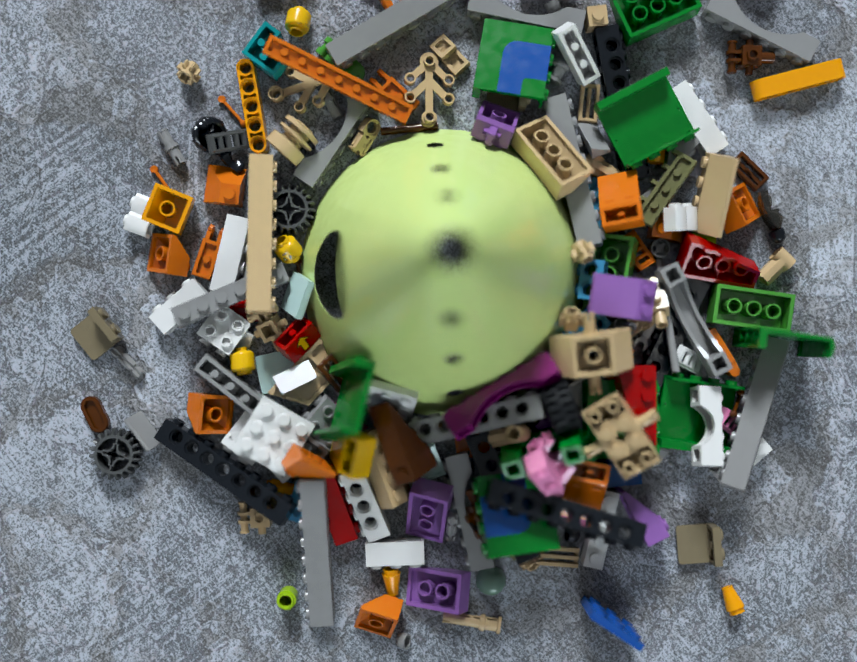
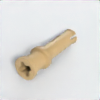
(481, 622)

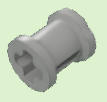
(557, 72)

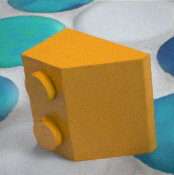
(168, 209)

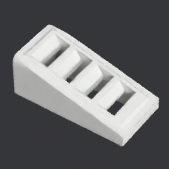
(690, 362)

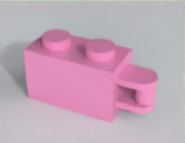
(544, 473)

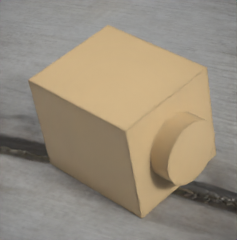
(595, 17)

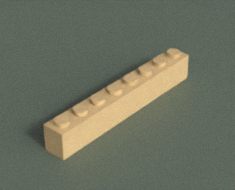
(260, 234)

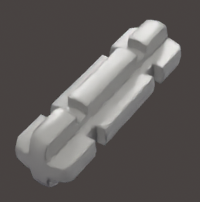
(127, 362)
(451, 526)

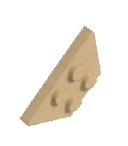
(311, 390)

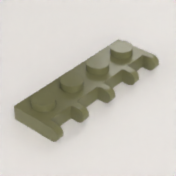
(667, 186)

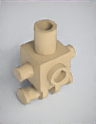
(661, 306)
(269, 325)
(256, 519)

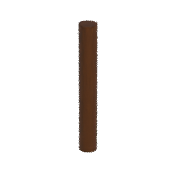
(406, 129)

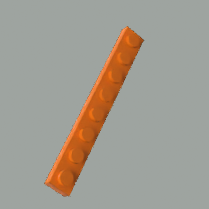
(337, 79)

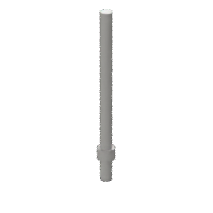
(670, 331)

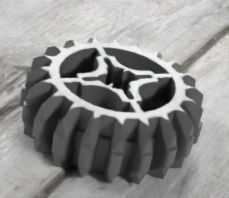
(299, 210)
(121, 439)

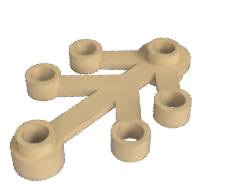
(429, 85)
(308, 86)

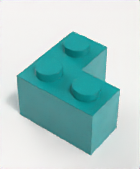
(254, 50)

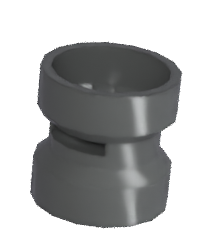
(659, 245)

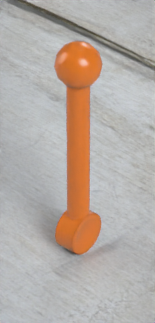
(222, 100)
(154, 169)

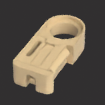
(364, 139)

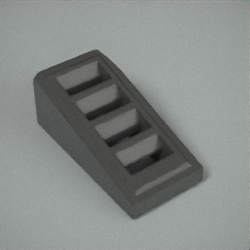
(239, 138)

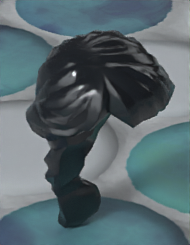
(212, 125)

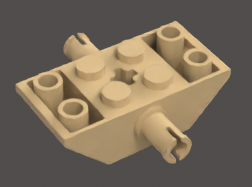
(612, 355)
(630, 451)

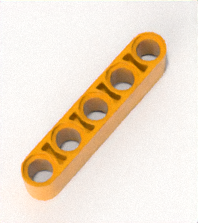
(797, 80)
(248, 99)

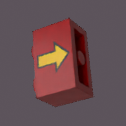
(297, 339)

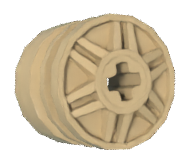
(292, 140)

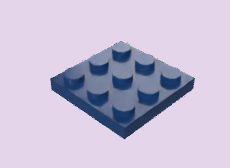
(608, 619)

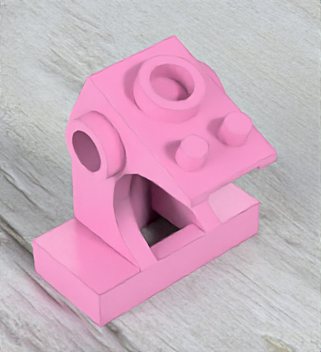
(545, 442)

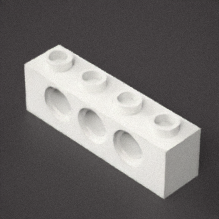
(373, 529)

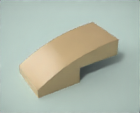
(449, 55)

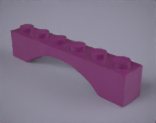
(536, 373)

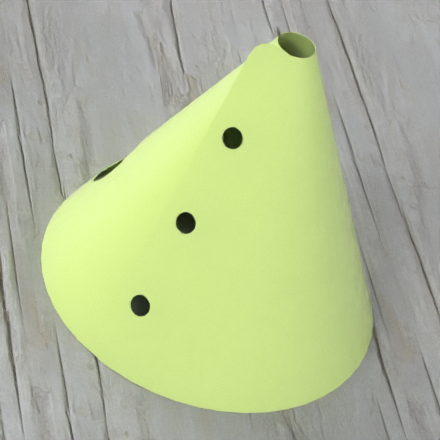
(398, 292)

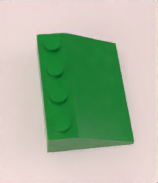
(648, 17)

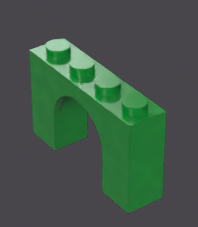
(570, 445)

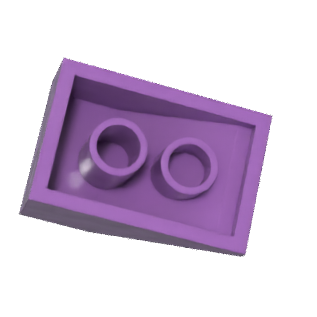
(622, 297)
(428, 509)
(636, 511)
(438, 589)

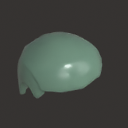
(491, 581)

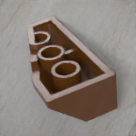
(404, 451)

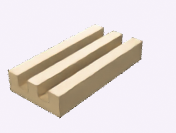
(581, 101)
(575, 557)

